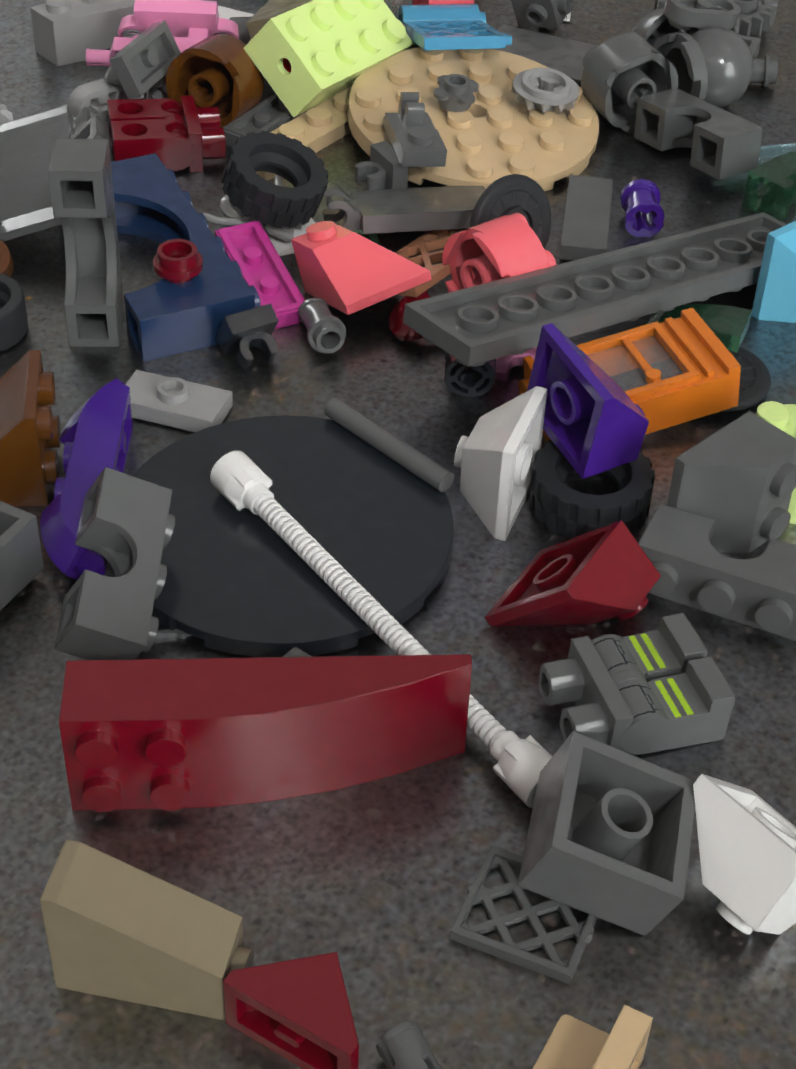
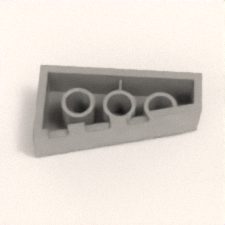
(71, 26)

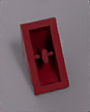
(295, 1011)

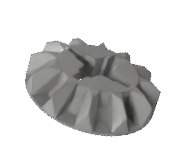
(545, 90)

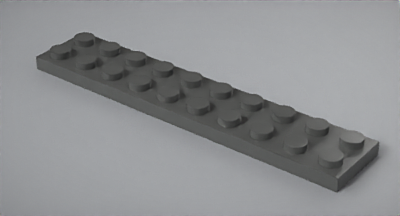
(593, 291)

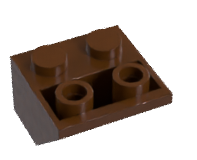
(28, 433)

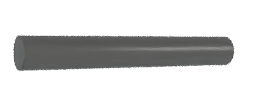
(389, 444)

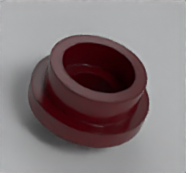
(177, 260)

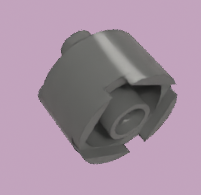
(621, 73)

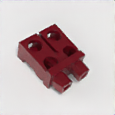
(164, 126)

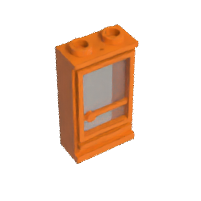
(666, 368)

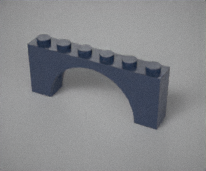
(170, 315)

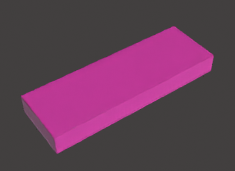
(263, 269)

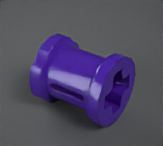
(642, 208)

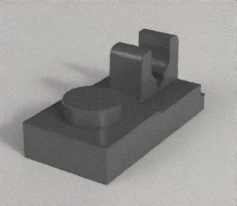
(414, 134)

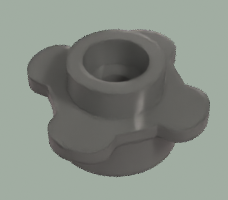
(455, 92)

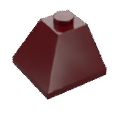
(580, 582)

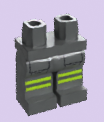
(641, 689)

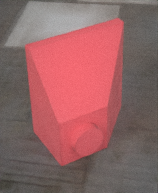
(351, 269)

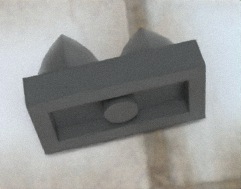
(143, 60)

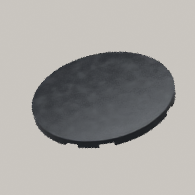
(246, 586)

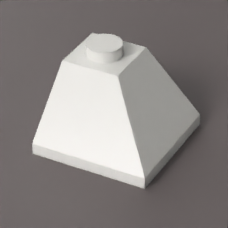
(500, 459)
(746, 856)

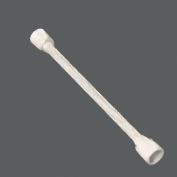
(247, 488)

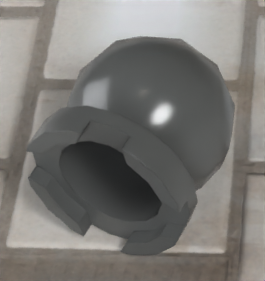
(710, 63)

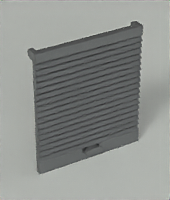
(24, 167)

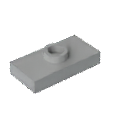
(177, 401)

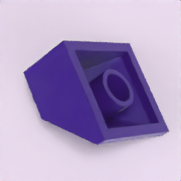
(584, 407)

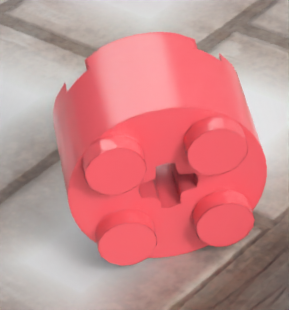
(494, 252)

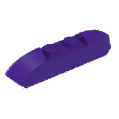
(92, 439)

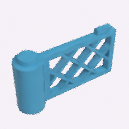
(450, 27)

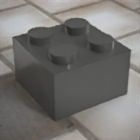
(609, 834)

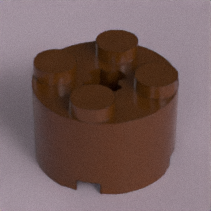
(217, 76)

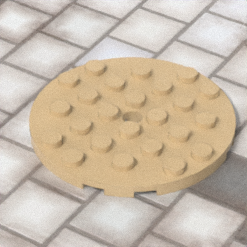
(490, 137)

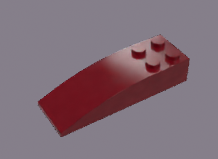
(254, 726)

